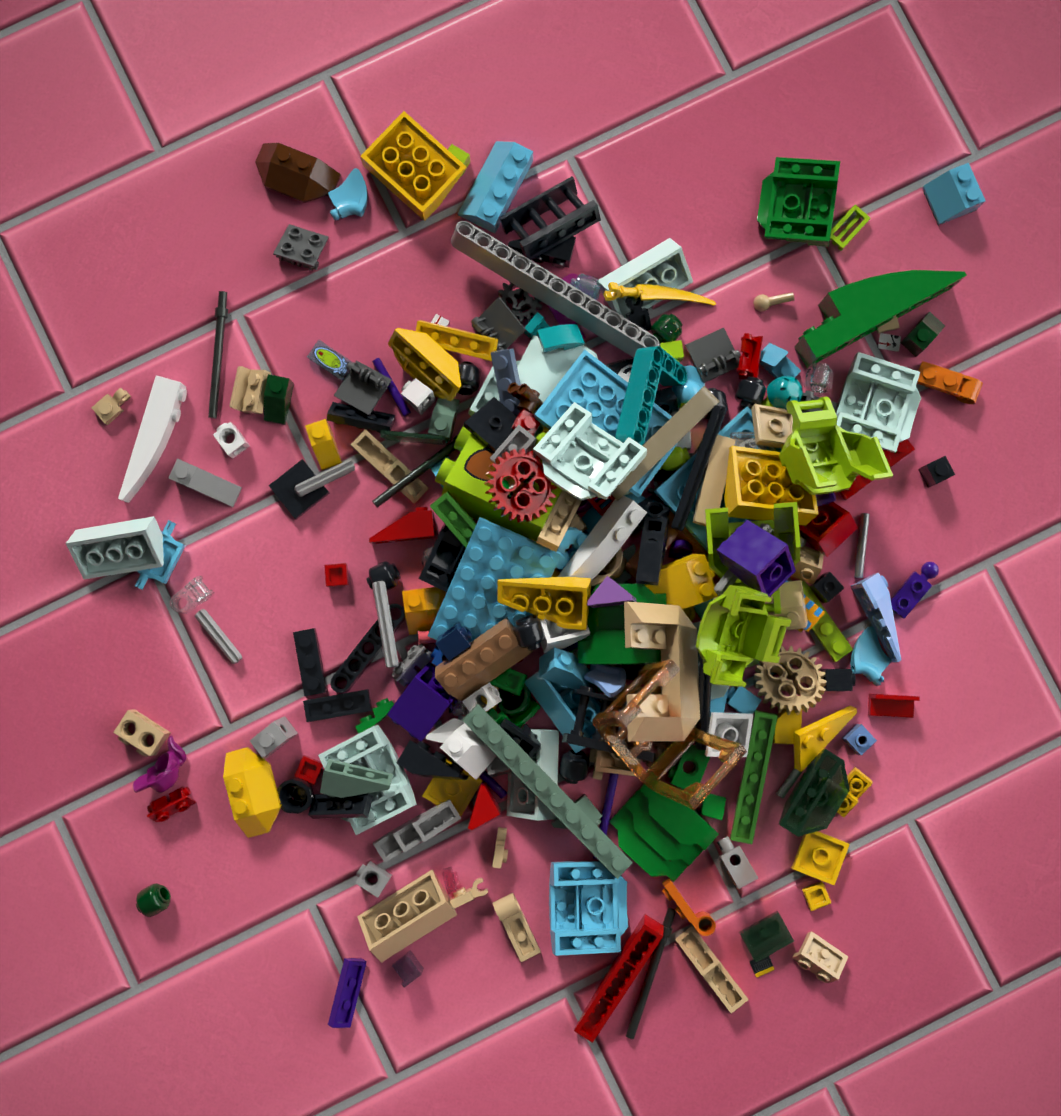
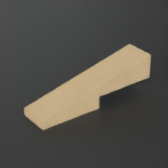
(387, 464)
(714, 479)
(711, 969)

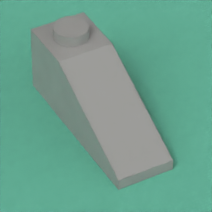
(205, 482)

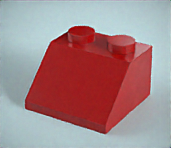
(828, 528)

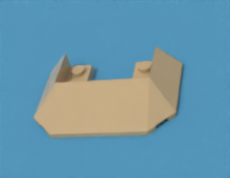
(678, 708)

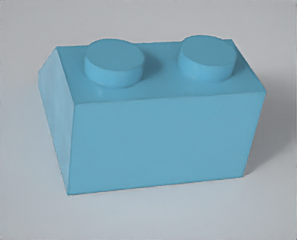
(954, 194)

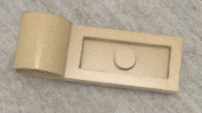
(516, 927)

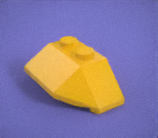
(426, 362)
(251, 791)

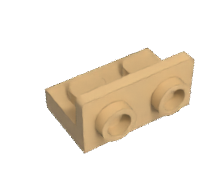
(249, 390)
(809, 565)
(820, 958)

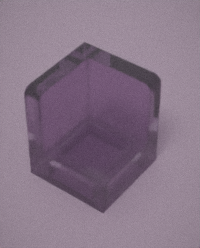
(408, 968)

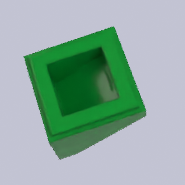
(713, 806)

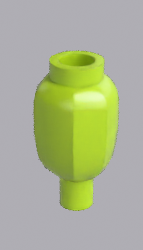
(676, 459)

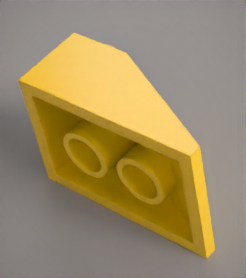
(686, 581)

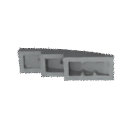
(417, 830)

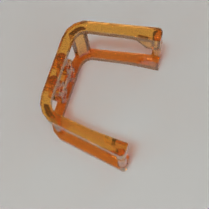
(653, 677)

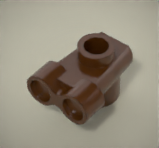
(528, 397)

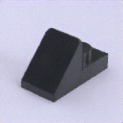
(522, 736)

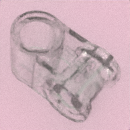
(192, 595)

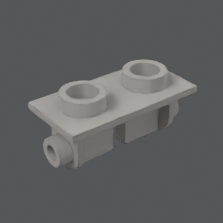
(416, 657)

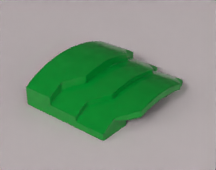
(799, 200)
(607, 632)
(661, 833)

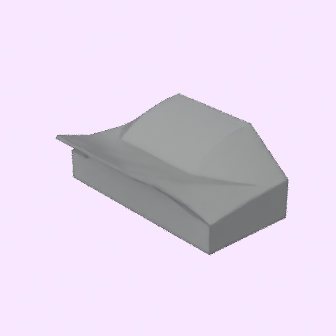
(516, 440)

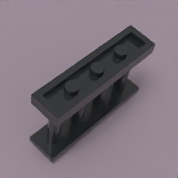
(558, 231)
(597, 741)

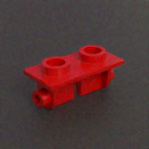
(750, 357)
(161, 809)

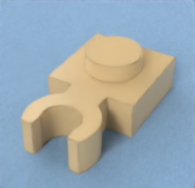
(500, 853)

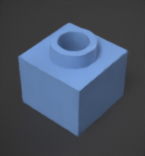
(853, 735)

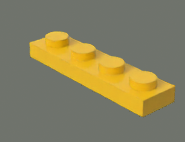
(459, 340)

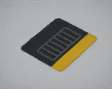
(762, 967)

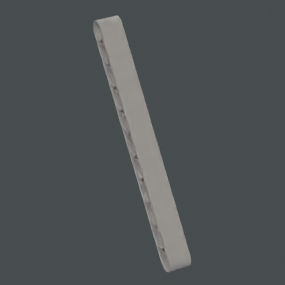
(550, 289)

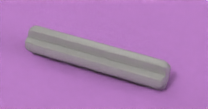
(324, 478)
(218, 636)

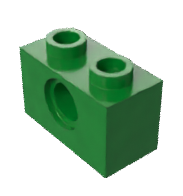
(683, 779)

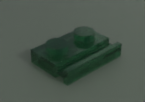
(766, 936)

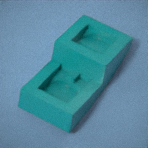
(560, 336)

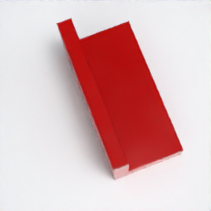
(891, 705)

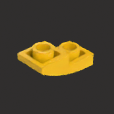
(858, 785)

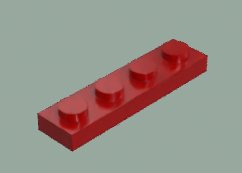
(904, 448)

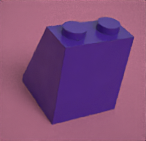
(757, 558)
(421, 704)

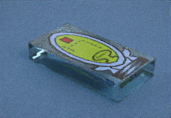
(329, 360)

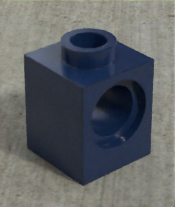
(454, 641)

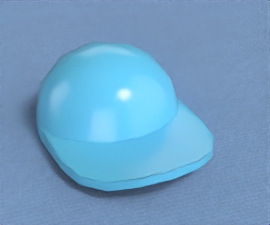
(690, 388)

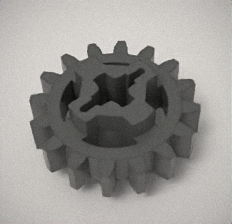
(528, 302)

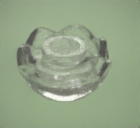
(458, 708)

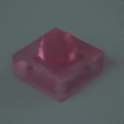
(451, 879)

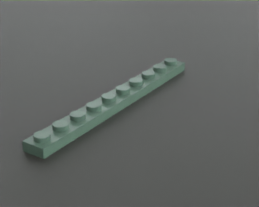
(547, 791)

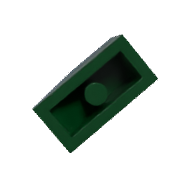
(923, 334)
(277, 399)

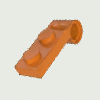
(950, 382)
(685, 911)

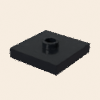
(491, 424)
(285, 489)

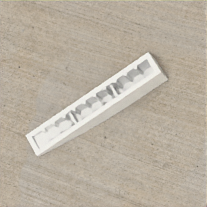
(154, 433)
(605, 539)

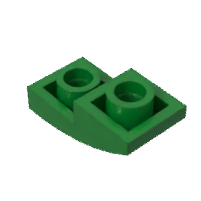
(380, 713)

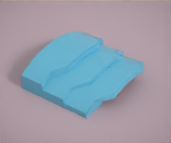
(586, 908)

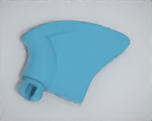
(349, 197)
(869, 657)

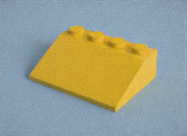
(413, 165)
(758, 482)

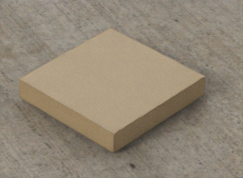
(771, 425)

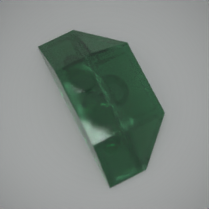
(816, 795)

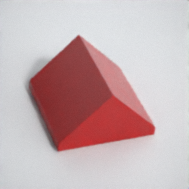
(484, 808)

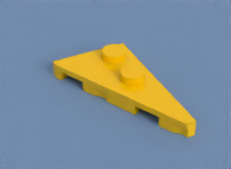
(815, 737)

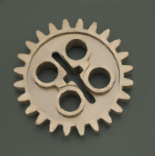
(807, 673)

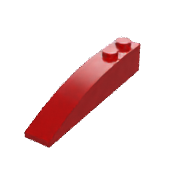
(620, 977)

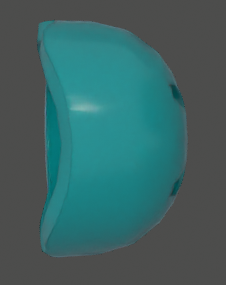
(790, 390)

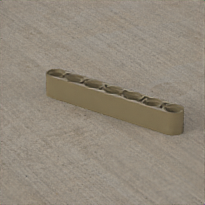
(669, 436)

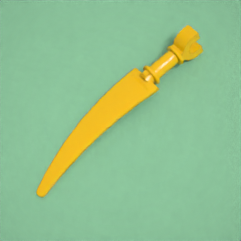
(653, 292)

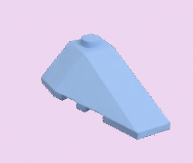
(876, 603)

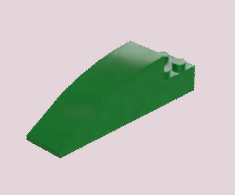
(868, 303)

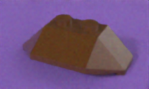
(295, 172)

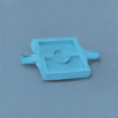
(171, 553)

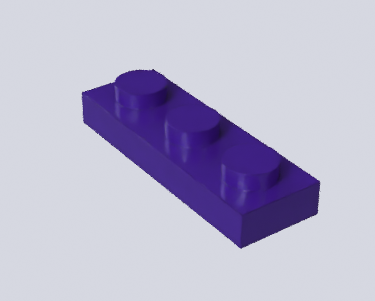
(347, 993)

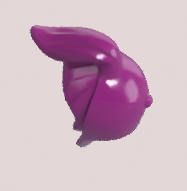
(164, 772)

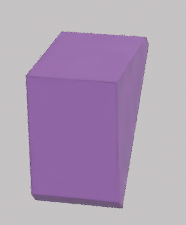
(609, 594)

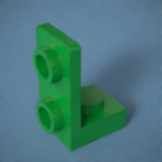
(517, 720)

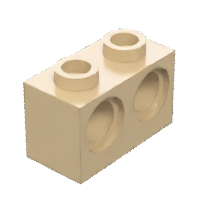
(144, 727)

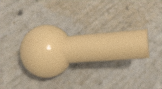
(763, 302)

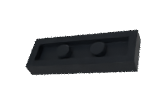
(351, 416)
(309, 662)
(337, 705)
(335, 807)

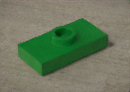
(510, 681)

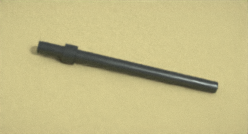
(221, 314)
(415, 474)
(642, 999)

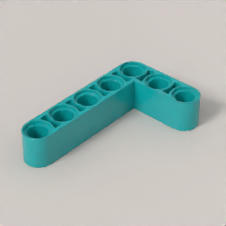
(649, 369)

